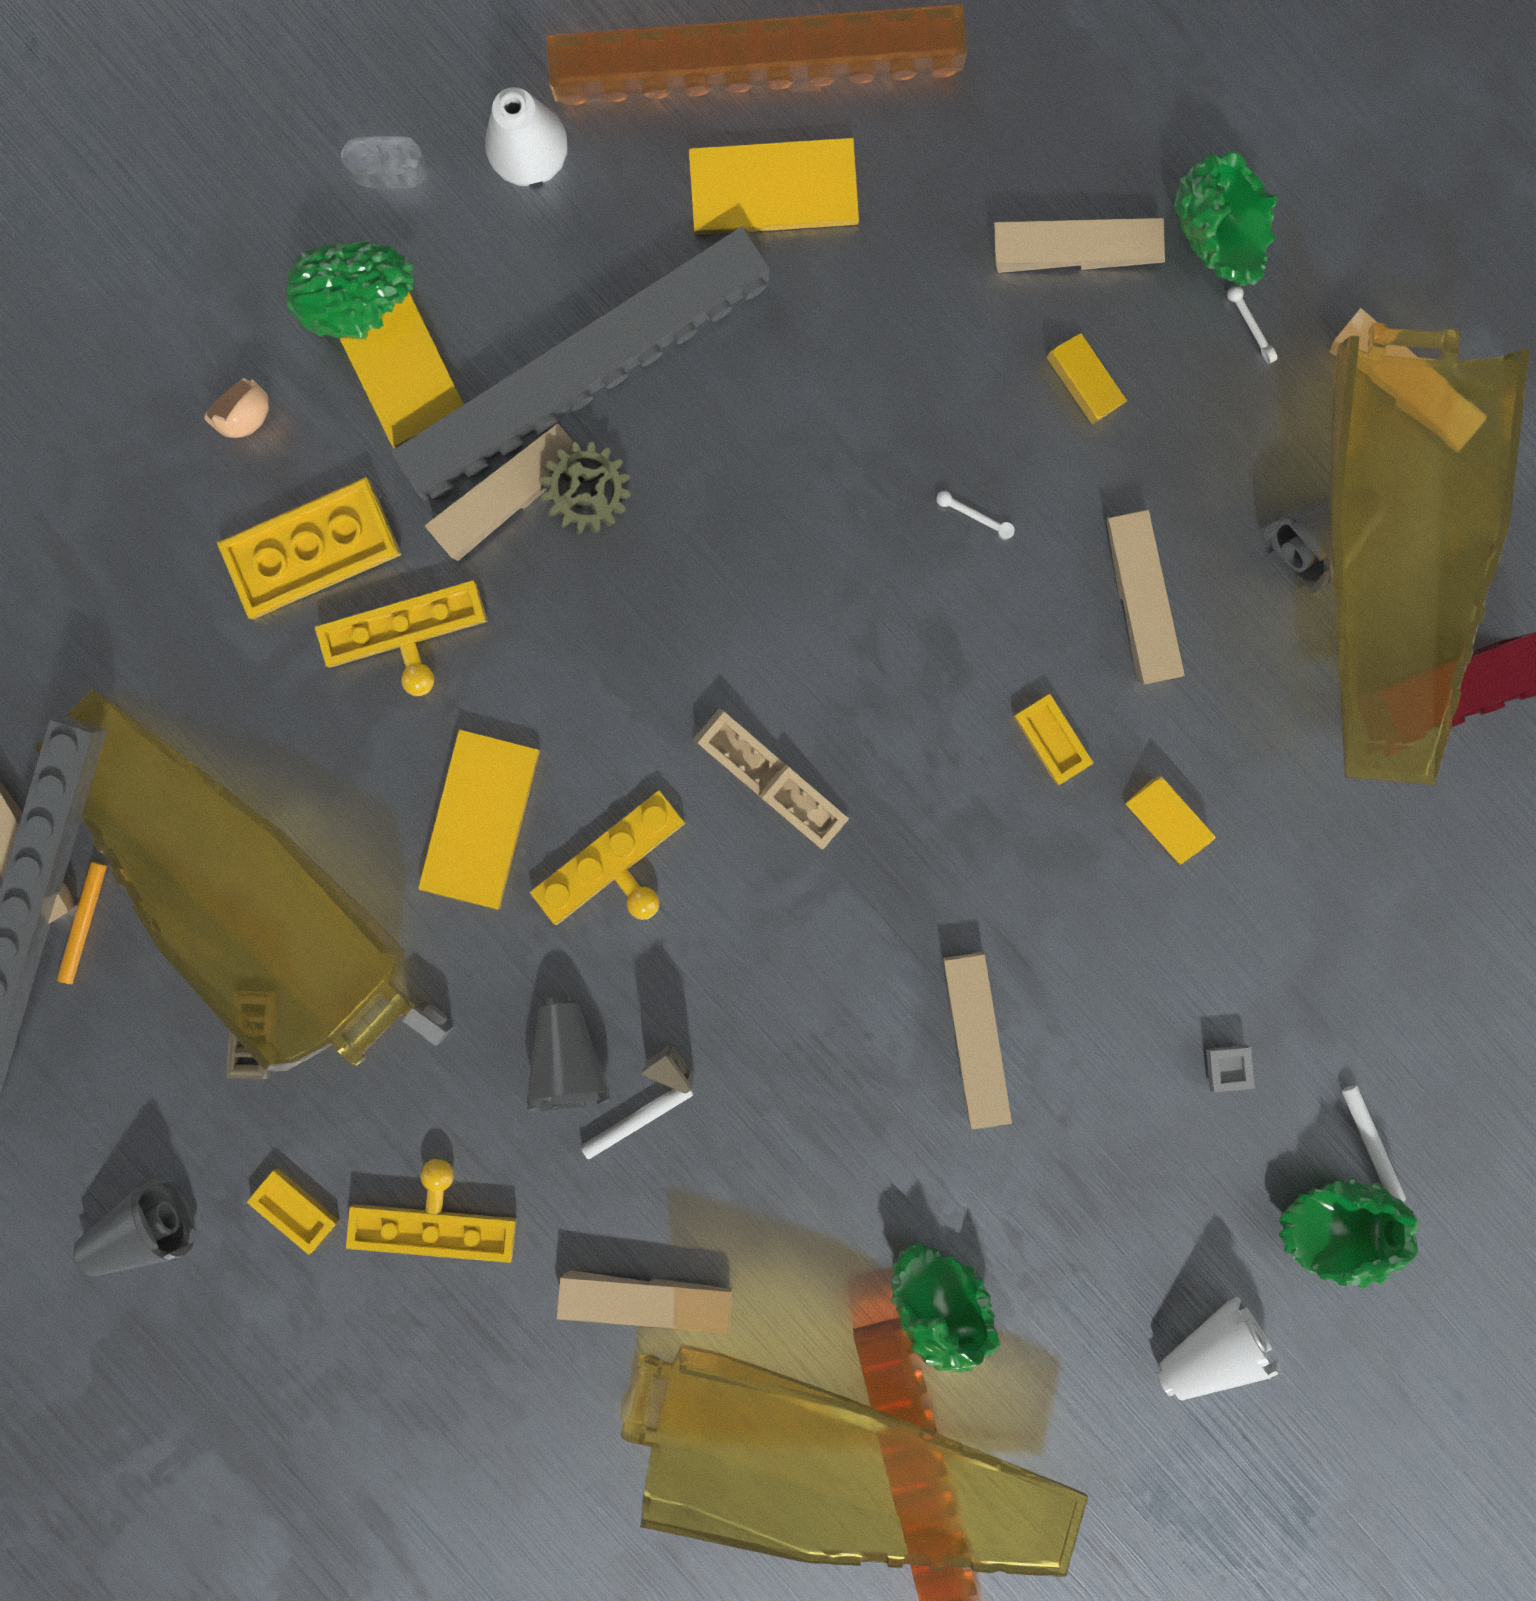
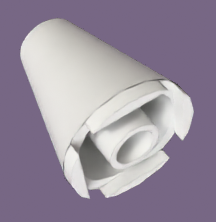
(524, 138)
(1219, 1355)

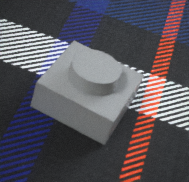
(428, 1022)
(1230, 1068)

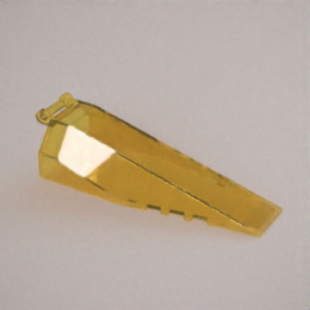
(1415, 536)
(236, 902)
(831, 1480)

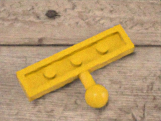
(402, 627)
(609, 860)
(431, 1230)

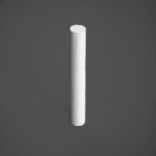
(633, 1122)
(1372, 1141)

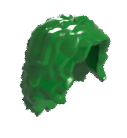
(1226, 217)
(347, 287)
(1350, 1233)
(943, 1309)

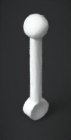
(1235, 295)
(1004, 530)

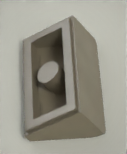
(669, 1069)

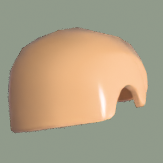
(239, 410)

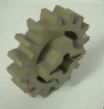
(572, 471)

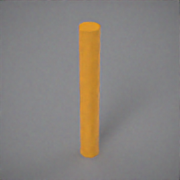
(81, 922)

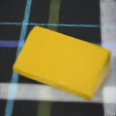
(1086, 378)
(1170, 820)

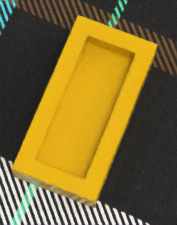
(1053, 739)
(293, 1211)

